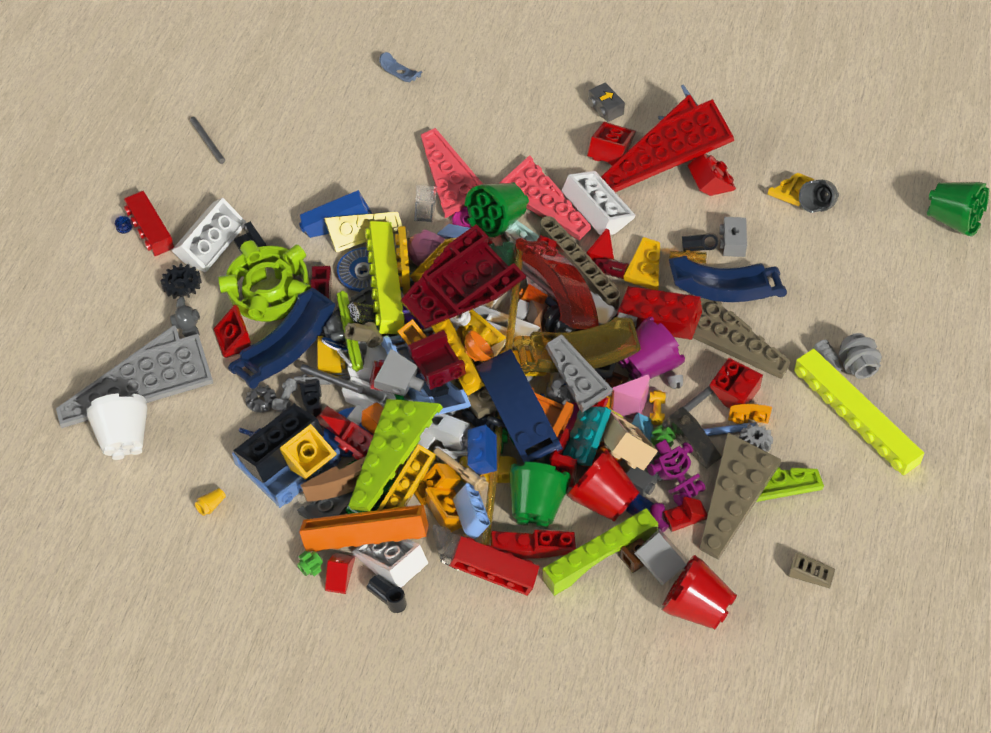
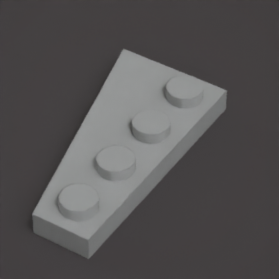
(579, 376)

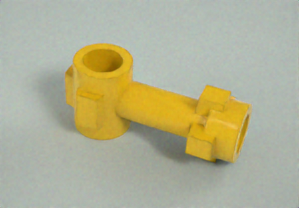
(657, 398)

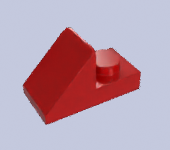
(687, 514)

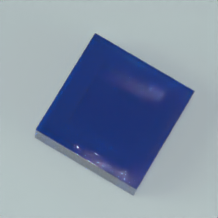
(639, 504)

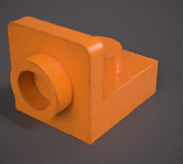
(532, 293)

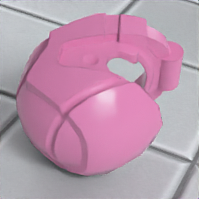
(422, 245)

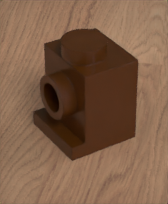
(628, 556)

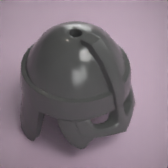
(814, 195)

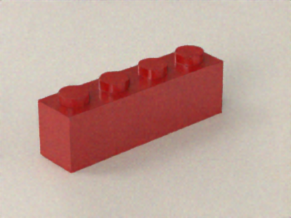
(148, 223)
(494, 565)

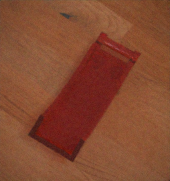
(567, 283)

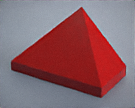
(602, 247)
(333, 421)

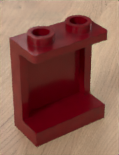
(436, 360)

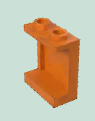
(556, 413)

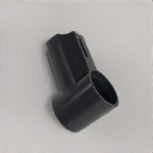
(697, 242)
(387, 592)

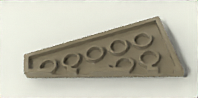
(734, 337)
(738, 485)

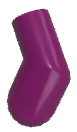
(656, 511)

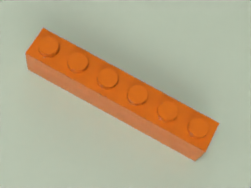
(364, 528)

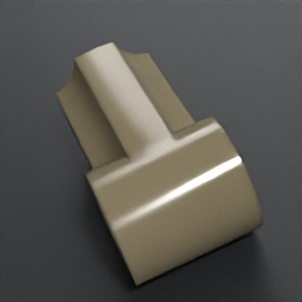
(365, 333)

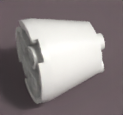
(119, 424)

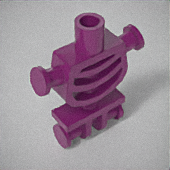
(686, 486)

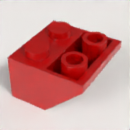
(711, 175)
(736, 383)

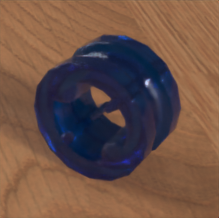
(127, 225)

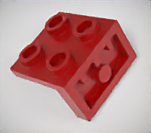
(562, 462)

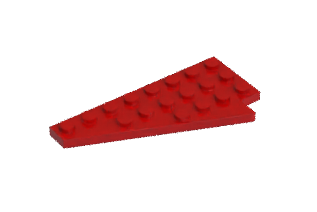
(675, 140)

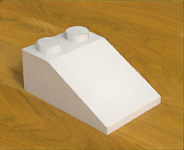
(393, 560)

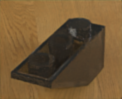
(689, 430)

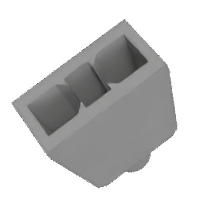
(398, 375)

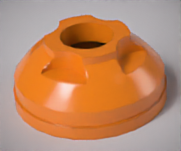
(477, 347)

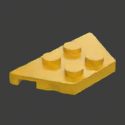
(483, 328)

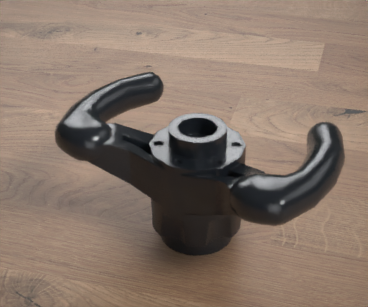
(489, 421)

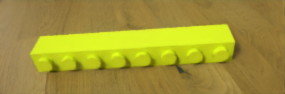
(384, 277)
(859, 412)

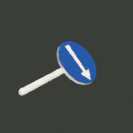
(337, 346)

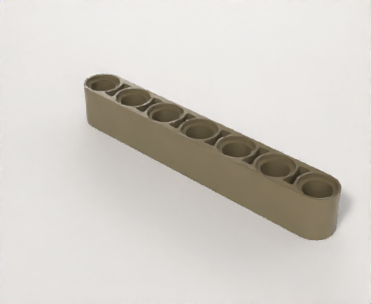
(592, 274)

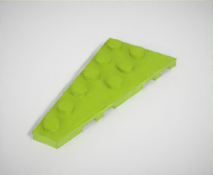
(391, 445)

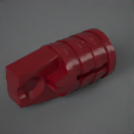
(607, 267)

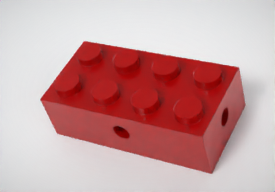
(674, 310)

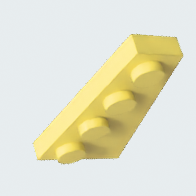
(350, 230)

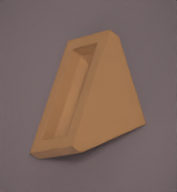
(536, 313)

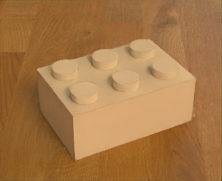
(627, 442)

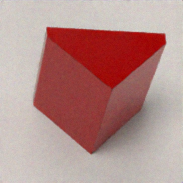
(232, 333)

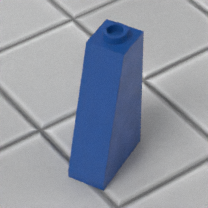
(313, 221)

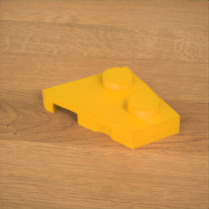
(790, 188)

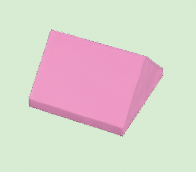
(630, 397)

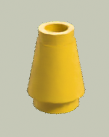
(208, 502)

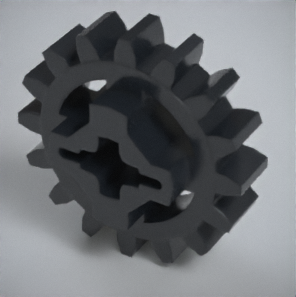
(181, 281)

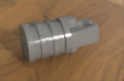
(825, 349)

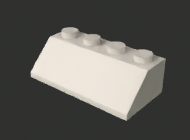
(597, 202)
(209, 236)

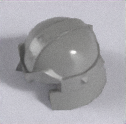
(560, 394)

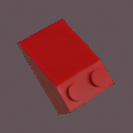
(610, 143)

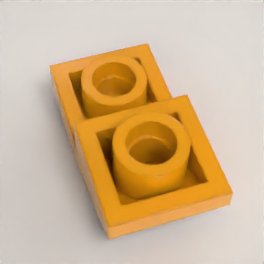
(742, 413)

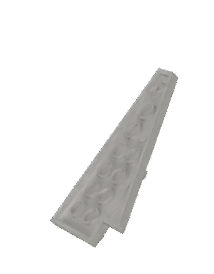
(154, 371)

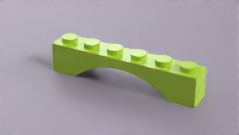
(569, 568)

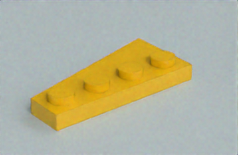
(402, 254)

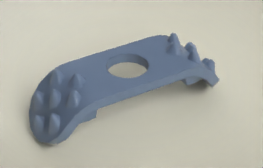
(390, 65)

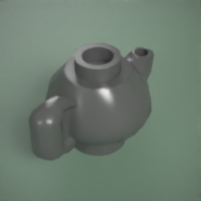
(185, 318)
(335, 329)

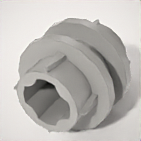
(860, 355)

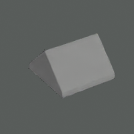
(661, 557)

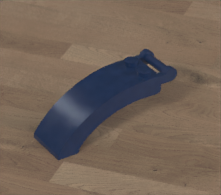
(726, 284)
(287, 340)
(518, 405)

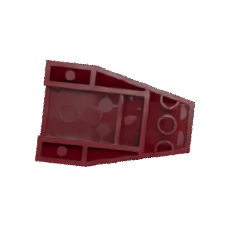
(461, 280)

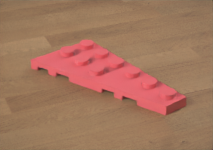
(449, 172)
(547, 198)

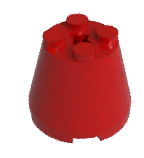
(605, 488)
(699, 595)

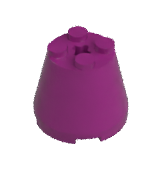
(657, 352)

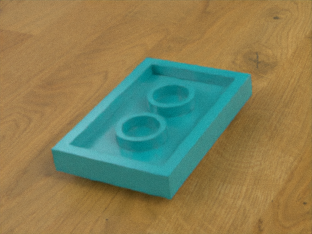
(587, 434)

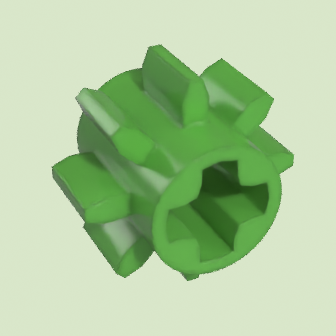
(660, 434)
(310, 563)

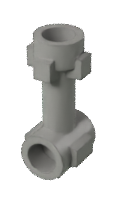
(283, 403)

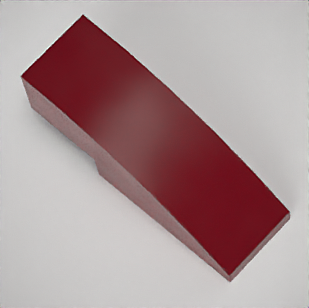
(322, 280)

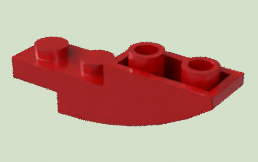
(536, 545)

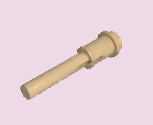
(466, 473)

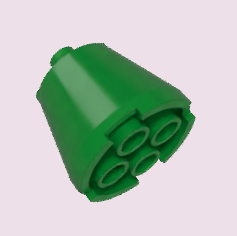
(959, 205)
(495, 207)
(537, 493)

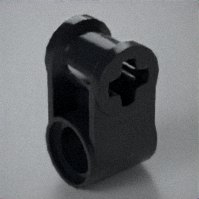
(311, 397)

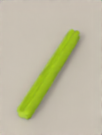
(352, 345)

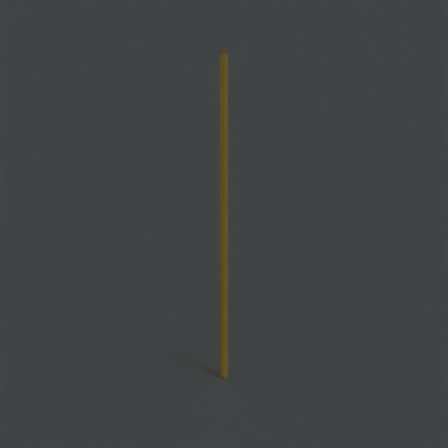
(499, 430)

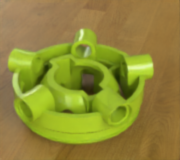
(252, 267)

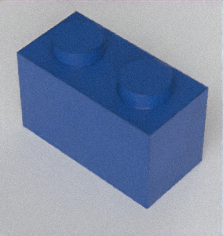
(482, 450)

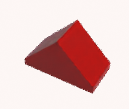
(339, 572)

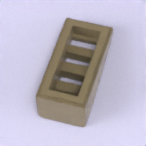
(801, 574)

